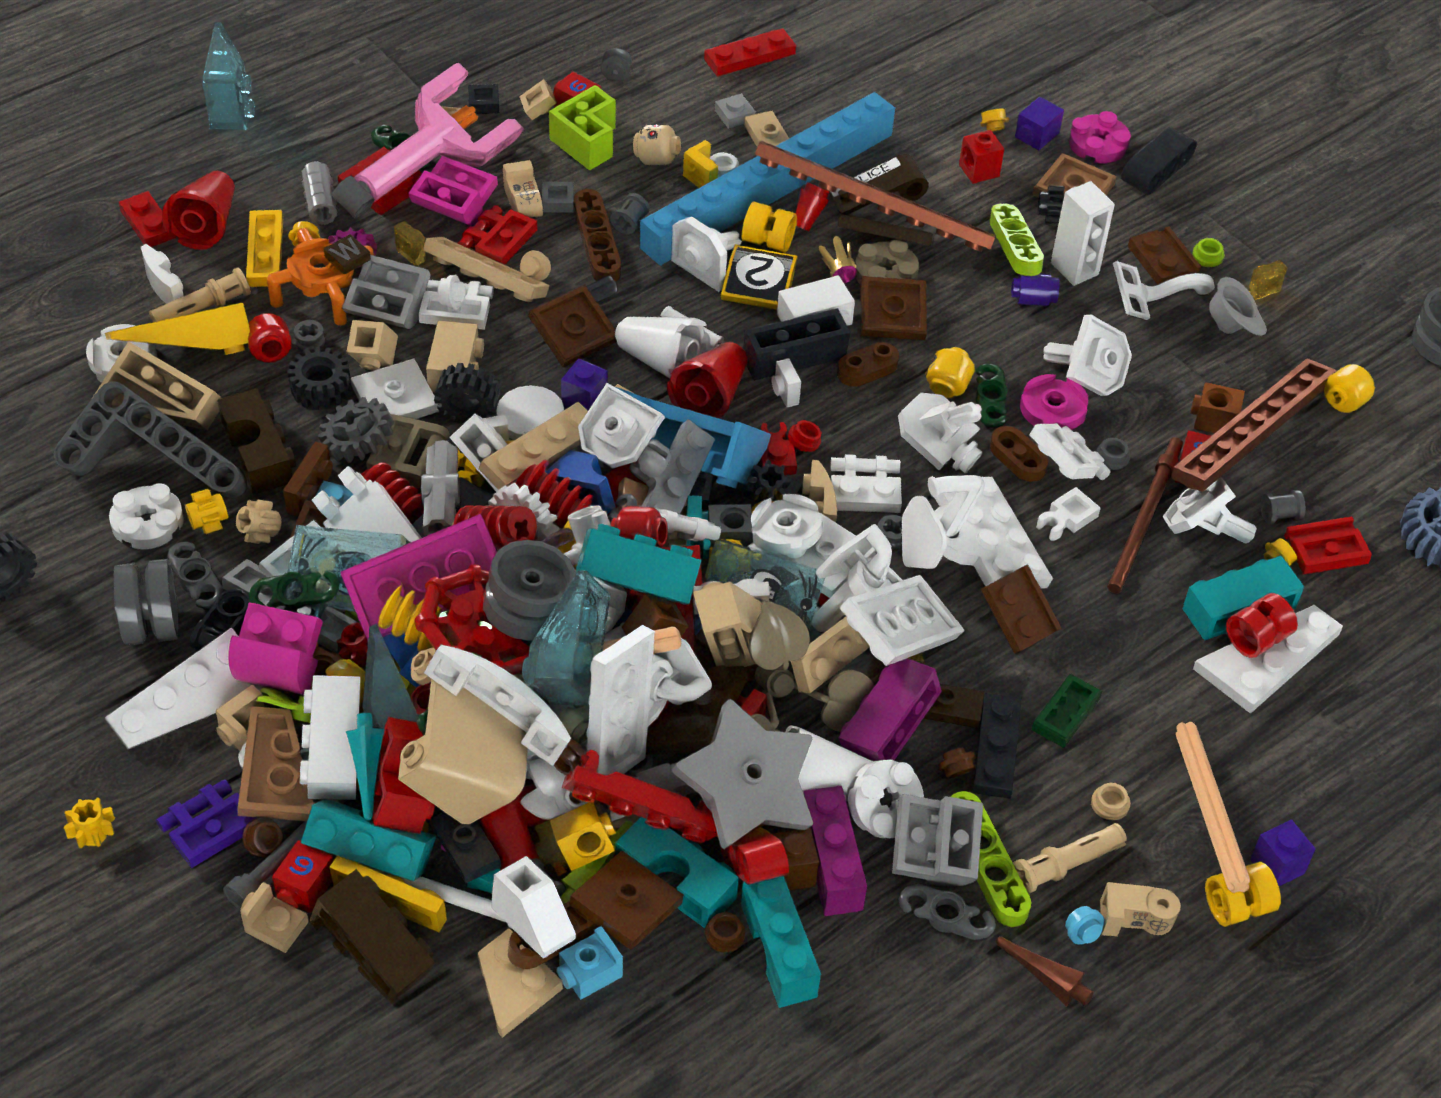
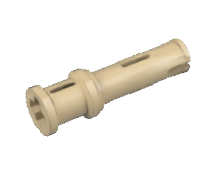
(212, 294)
(1054, 862)

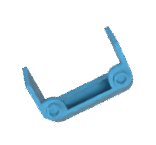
(735, 445)

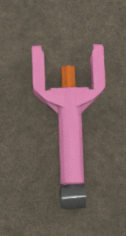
(436, 136)

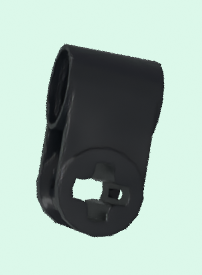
(225, 613)

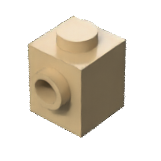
(372, 344)

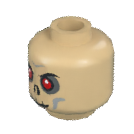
(656, 145)

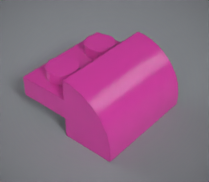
(454, 190)
(275, 649)

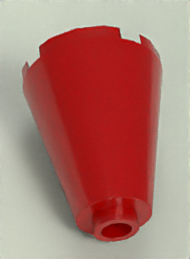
(200, 210)
(708, 380)

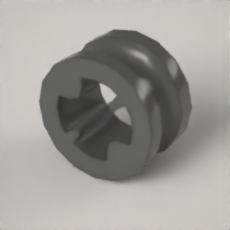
(314, 335)
(894, 524)

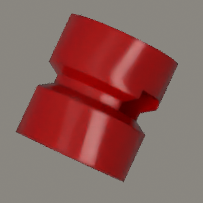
(1261, 625)

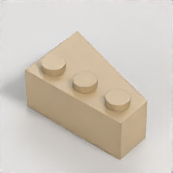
(164, 388)
(727, 621)

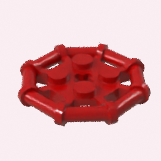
(463, 620)

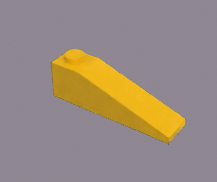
(208, 329)

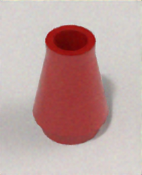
(810, 205)

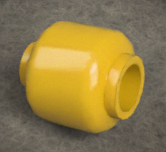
(950, 372)
(1351, 388)

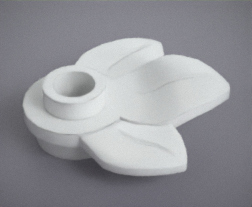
(549, 797)

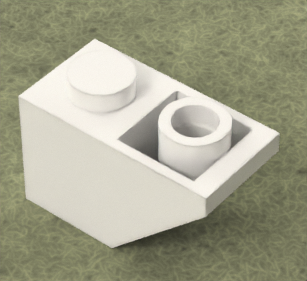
(532, 907)

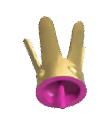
(842, 266)

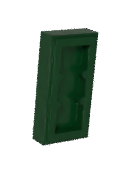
(1066, 710)

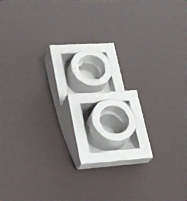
(161, 279)

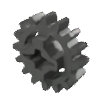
(356, 429)

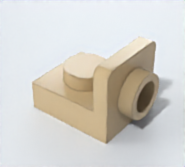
(234, 717)
(272, 918)

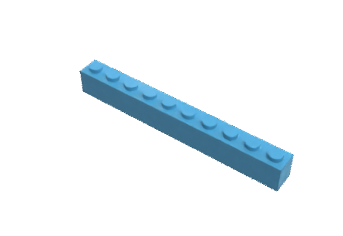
(730, 195)

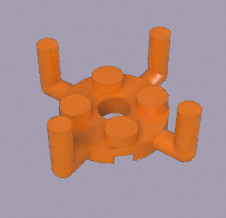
(309, 278)

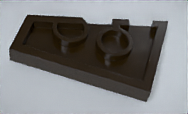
(693, 723)

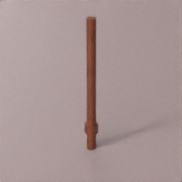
(1164, 471)

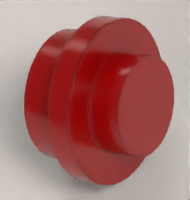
(805, 436)

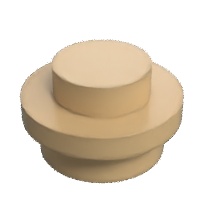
(535, 265)
(1110, 801)

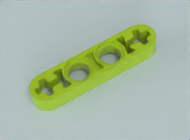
(1016, 240)
(994, 891)

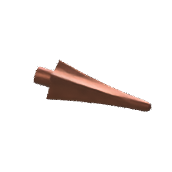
(1059, 979)

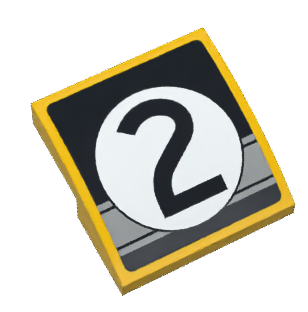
(757, 276)

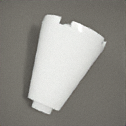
(662, 340)
(828, 764)

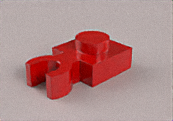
(780, 450)

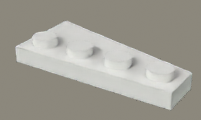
(1256, 679)
(180, 696)

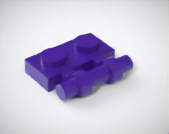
(211, 830)

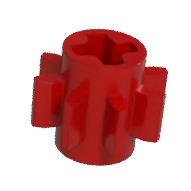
(354, 644)

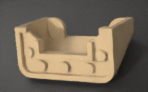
(469, 753)

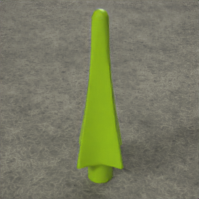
(581, 875)

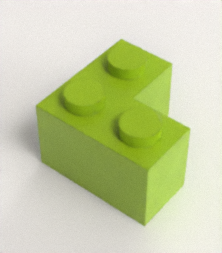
(585, 127)

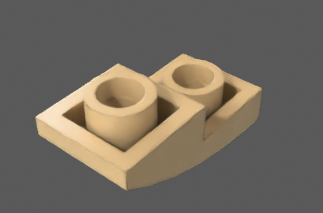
(820, 490)

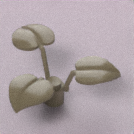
(784, 637)

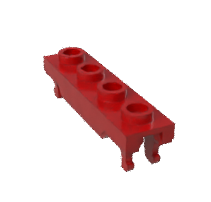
(632, 796)

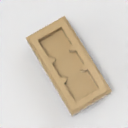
(765, 128)

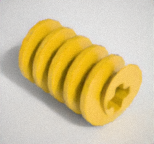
(401, 613)

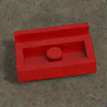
(1328, 545)

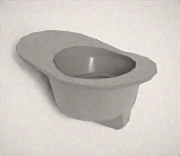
(1235, 308)

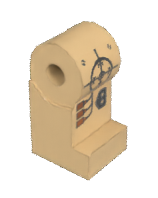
(522, 188)
(1138, 908)

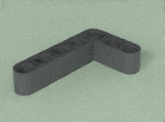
(156, 433)

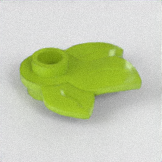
(283, 700)

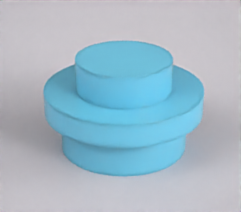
(1084, 925)

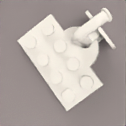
(970, 529)
(889, 613)
(632, 690)

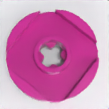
(1087, 135)
(1046, 388)

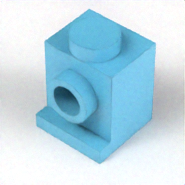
(590, 976)

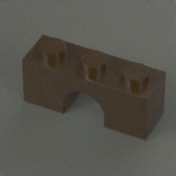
(249, 420)

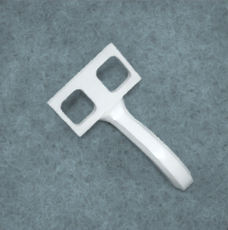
(1200, 283)

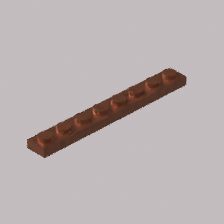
(861, 191)
(1252, 426)

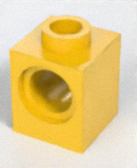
(585, 849)

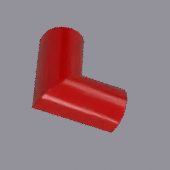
(509, 830)

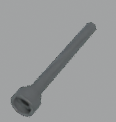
(241, 886)

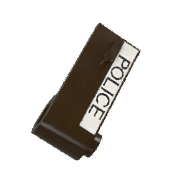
(893, 175)

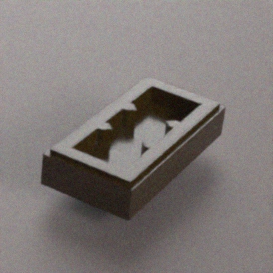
(957, 706)

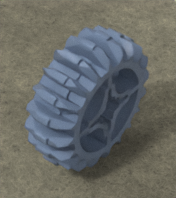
(1418, 534)

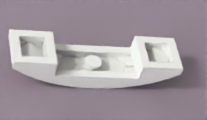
(505, 694)

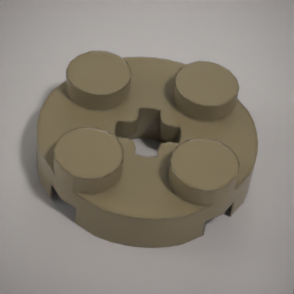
(892, 254)

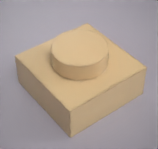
(538, 100)

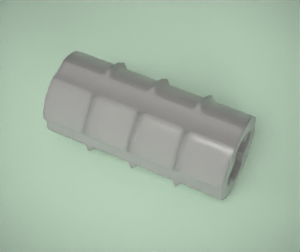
(317, 192)

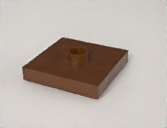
(893, 308)
(573, 325)
(626, 899)

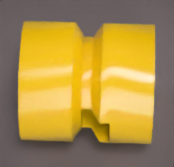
(759, 222)
(1236, 907)

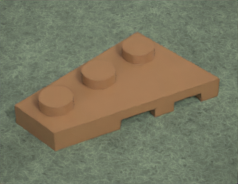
(272, 768)

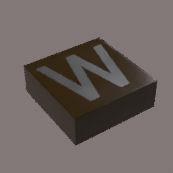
(347, 254)

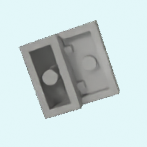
(388, 292)
(938, 840)

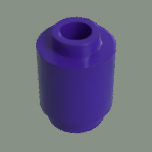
(1035, 290)

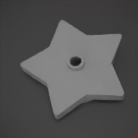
(741, 801)

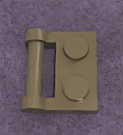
(402, 445)

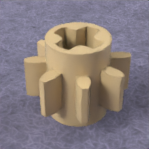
(258, 521)

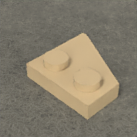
(513, 990)

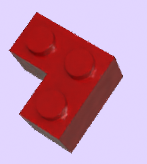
(394, 802)

